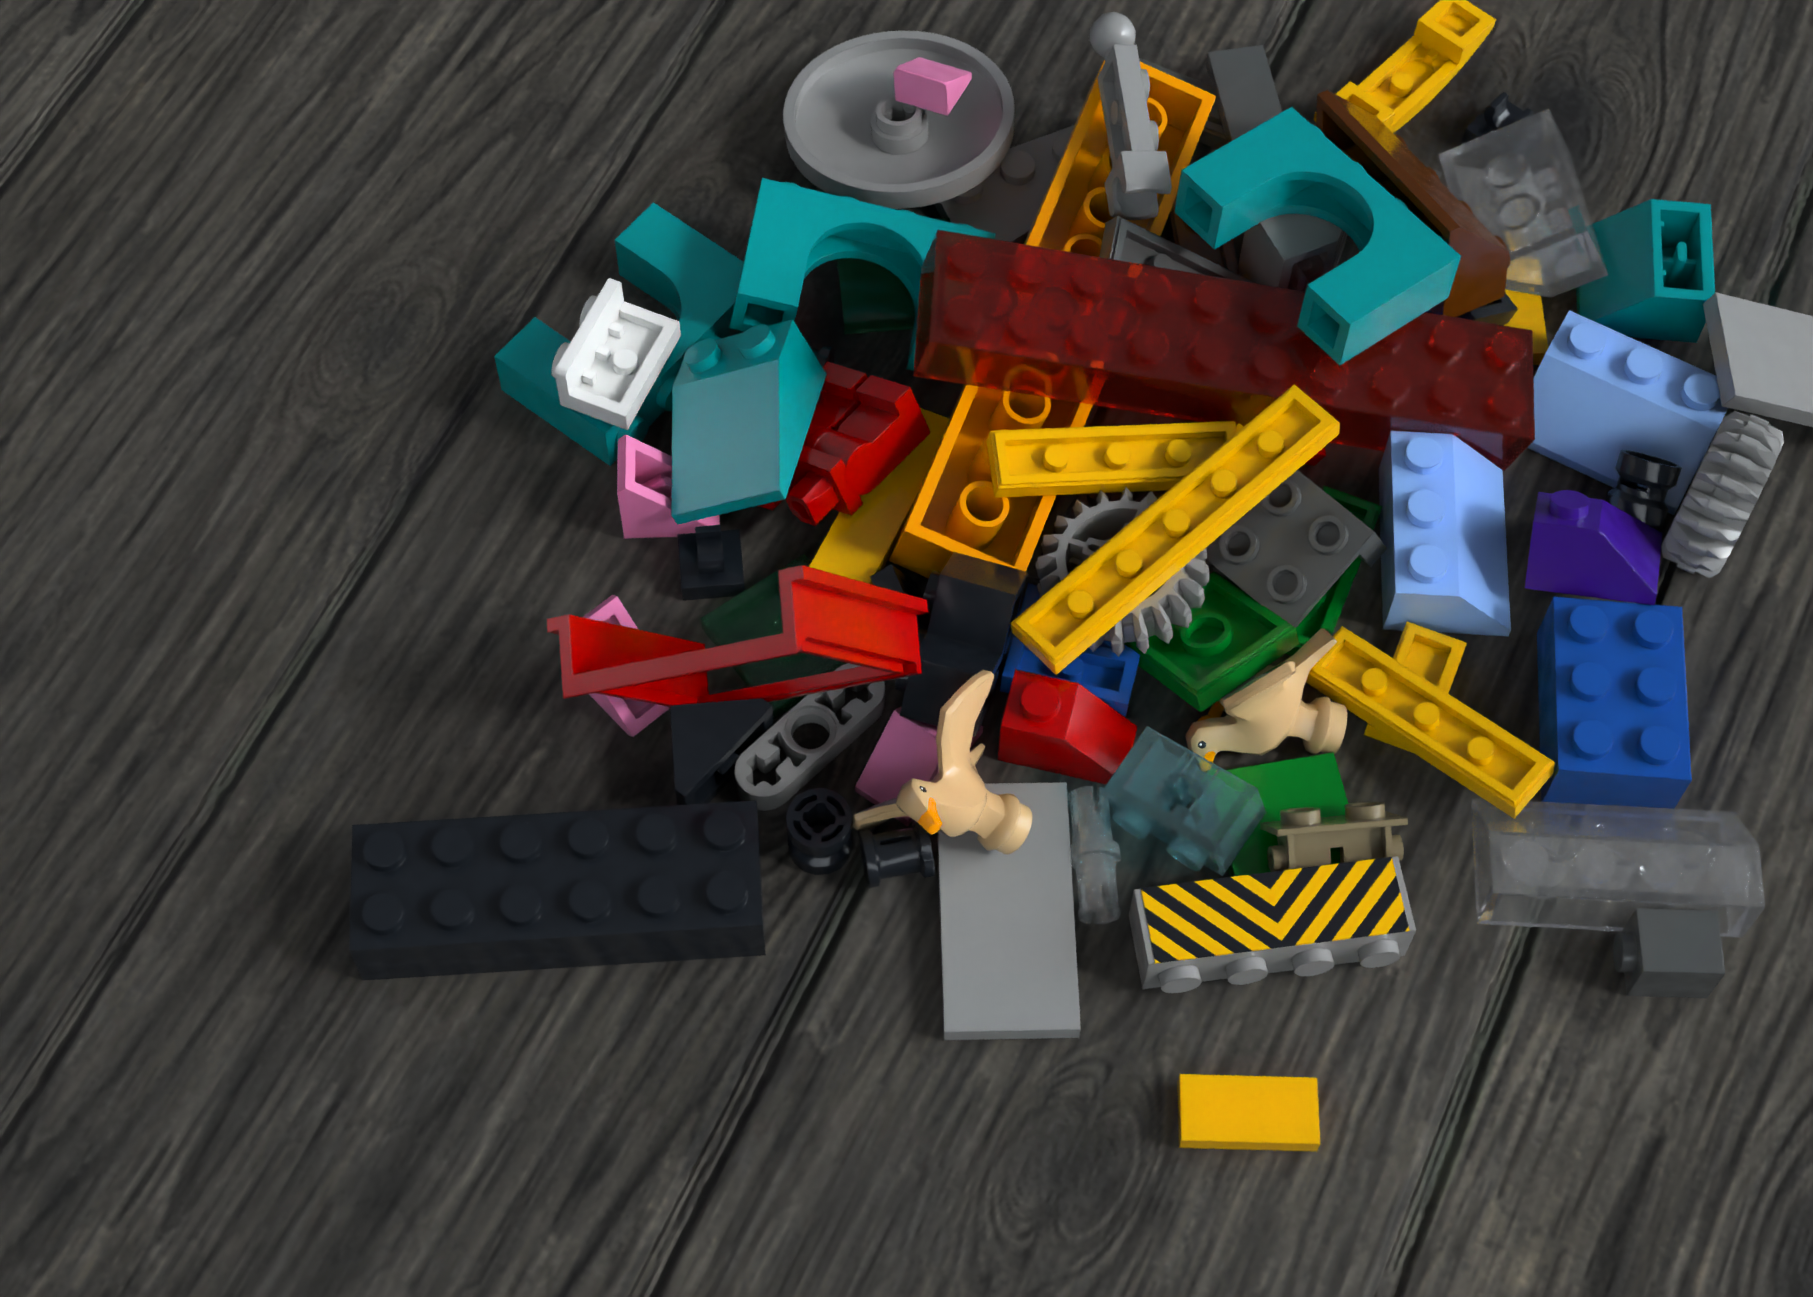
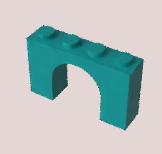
(1298, 170)
(804, 228)
(673, 267)

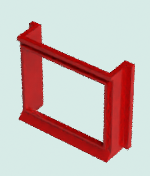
(820, 617)

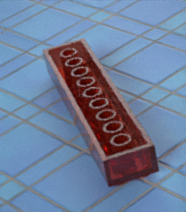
(1206, 348)

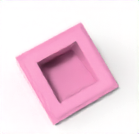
(930, 85)

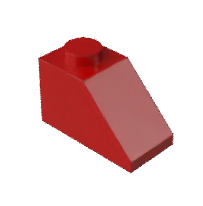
(1062, 729)

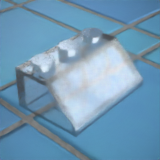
(1530, 197)

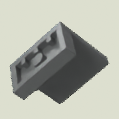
(1293, 548)

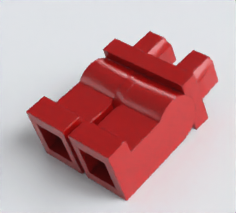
(852, 443)

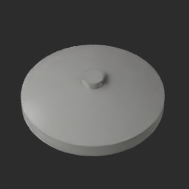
(868, 146)

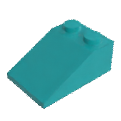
(741, 419)

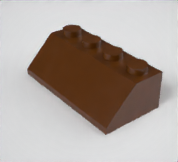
(1390, 163)

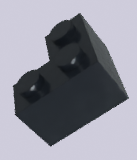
(965, 634)

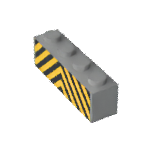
(1271, 924)

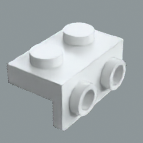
(613, 357)

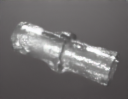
(1094, 856)

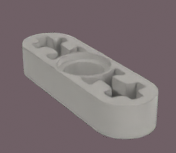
(765, 751)

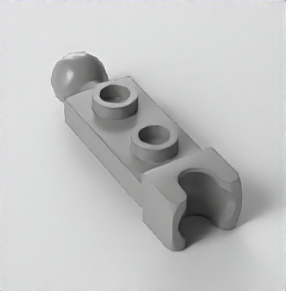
(1132, 138)

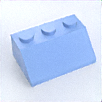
(1617, 394)
(1442, 537)

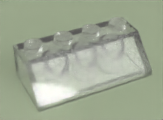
(1604, 861)

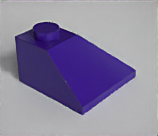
(1592, 550)

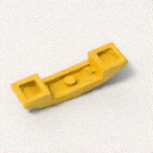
(1423, 65)

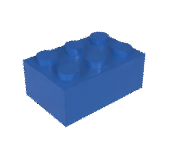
(1613, 703)

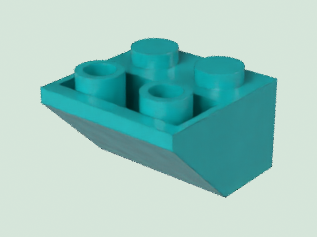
(1656, 271)

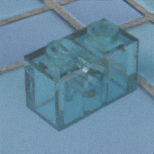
(1165, 774)

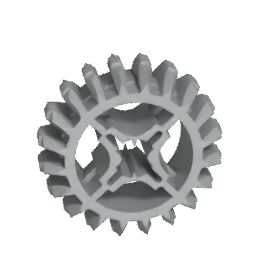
(1722, 494)
(1091, 529)

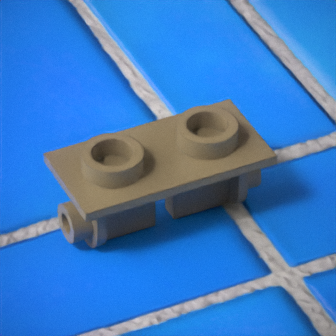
(1307, 837)

